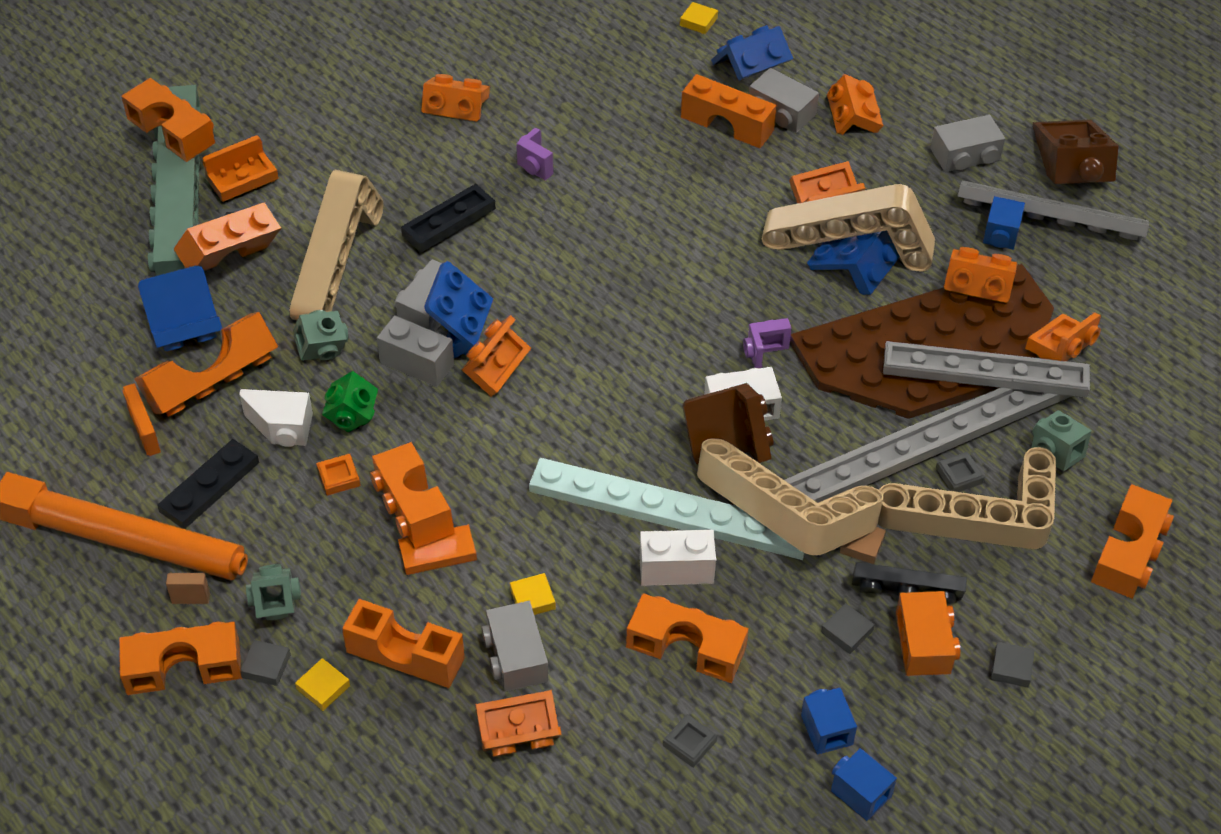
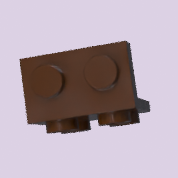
(731, 416)

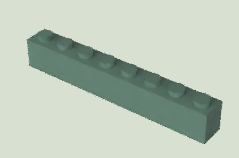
(173, 194)

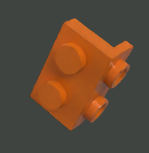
(454, 98)
(854, 103)
(239, 168)
(825, 183)
(980, 274)
(1064, 337)
(496, 357)
(518, 722)

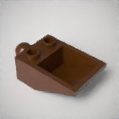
(1076, 151)

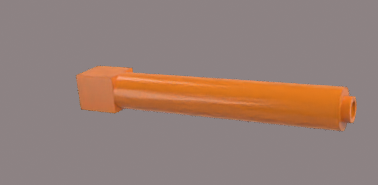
(32, 504)

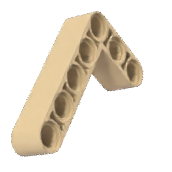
(346, 202)
(852, 215)
(783, 508)
(979, 517)

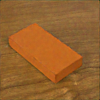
(141, 419)
(442, 553)

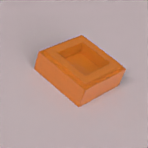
(338, 474)

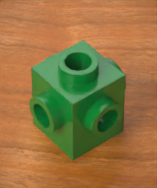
(350, 402)

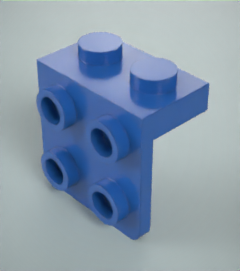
(756, 53)
(865, 256)
(179, 307)
(458, 307)

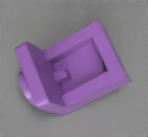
(533, 156)
(766, 337)

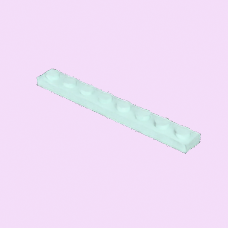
(655, 505)

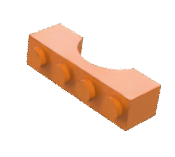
(242, 343)

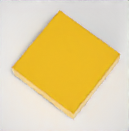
(698, 18)
(536, 590)
(322, 684)

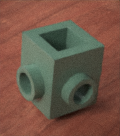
(320, 335)
(1062, 437)
(268, 604)

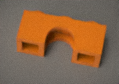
(749, 115)
(183, 127)
(213, 240)
(419, 513)
(1124, 563)
(660, 623)
(377, 637)
(149, 656)

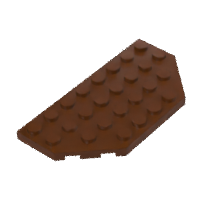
(850, 350)

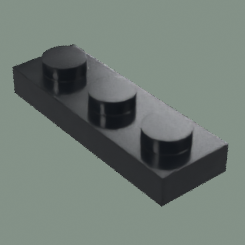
(448, 218)
(208, 484)
(874, 578)

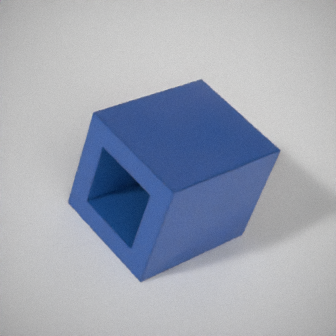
(1003, 223)
(828, 720)
(862, 783)

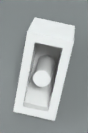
(279, 415)

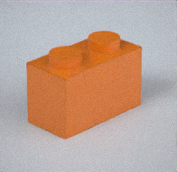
(926, 633)

